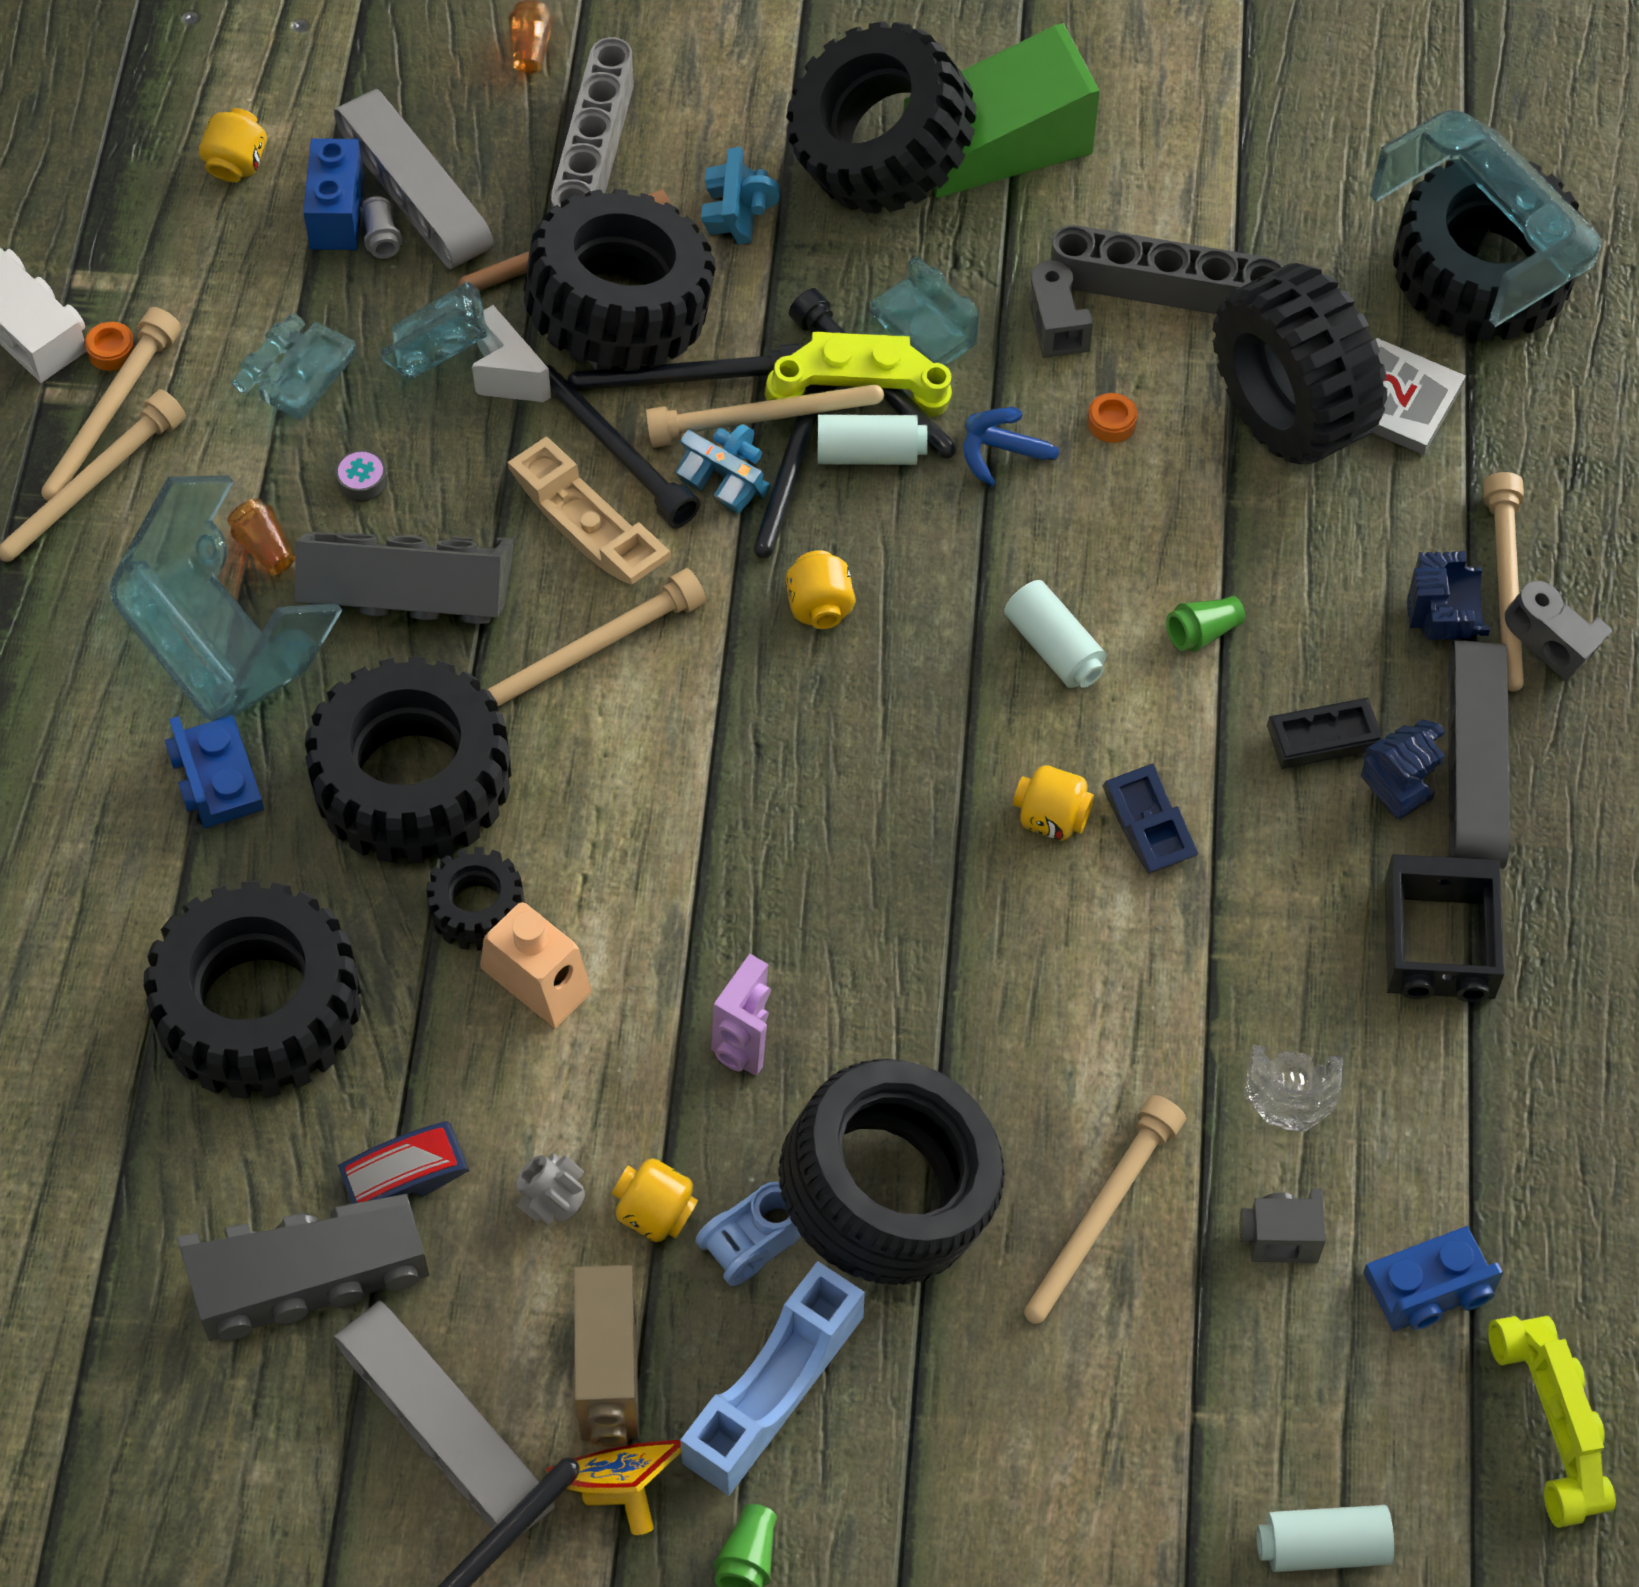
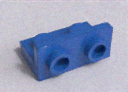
(216, 770)
(1431, 1279)

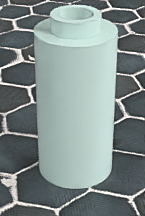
(870, 439)
(1056, 635)
(1326, 1538)

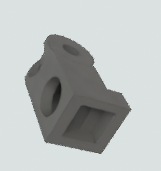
(1056, 321)
(1553, 628)

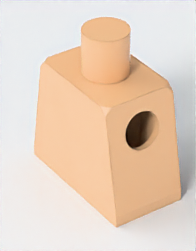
(526, 959)

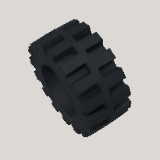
(465, 872)

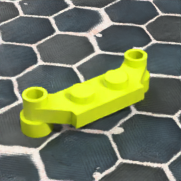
(859, 362)
(1572, 1423)

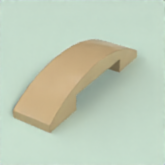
(584, 516)

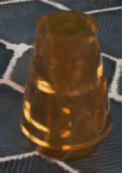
(530, 34)
(261, 535)

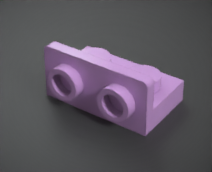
(741, 1018)

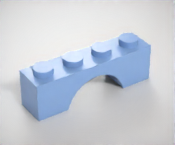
(749, 1414)

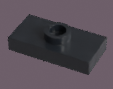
(1323, 732)

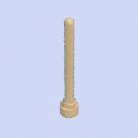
(156, 331)
(160, 415)
(669, 425)
(1503, 496)
(680, 594)
(1157, 1123)

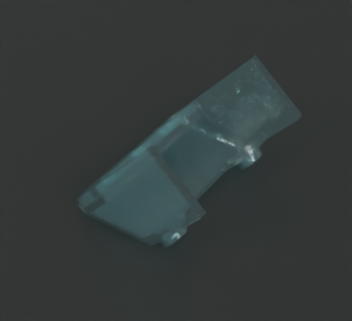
(1551, 226)
(192, 622)

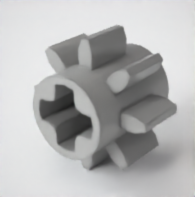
(550, 1188)

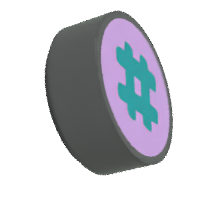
(361, 475)

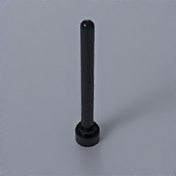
(813, 313)
(680, 371)
(786, 478)
(674, 502)
(513, 1524)

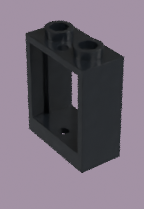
(1444, 881)

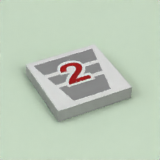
(1416, 397)

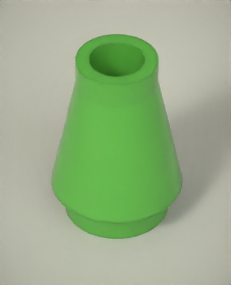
(1201, 622)
(748, 1550)

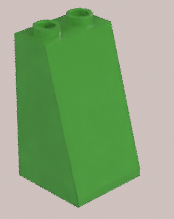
(1031, 110)

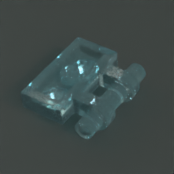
(305, 371)

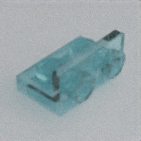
(929, 313)
(436, 332)

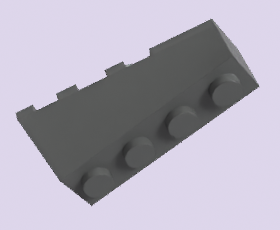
(404, 575)
(302, 1265)

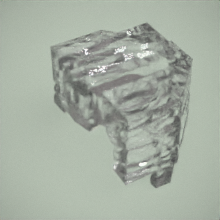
(1291, 1088)

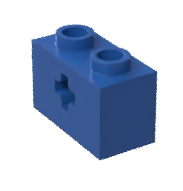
(333, 194)

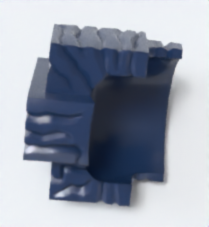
(1446, 597)
(1400, 763)

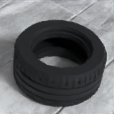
(937, 1121)

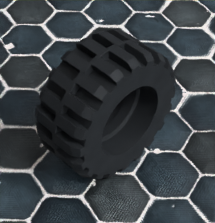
(851, 80)
(1448, 280)
(612, 320)
(1300, 363)
(395, 704)
(239, 929)

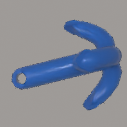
(982, 431)

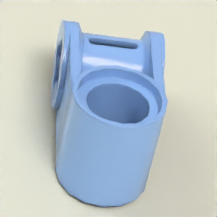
(744, 1239)

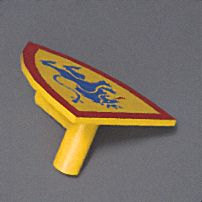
(620, 1475)

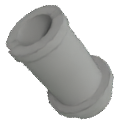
(382, 236)

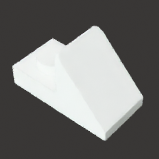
(508, 364)

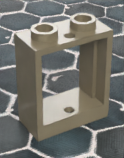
(606, 1354)

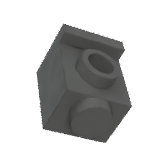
(1284, 1228)

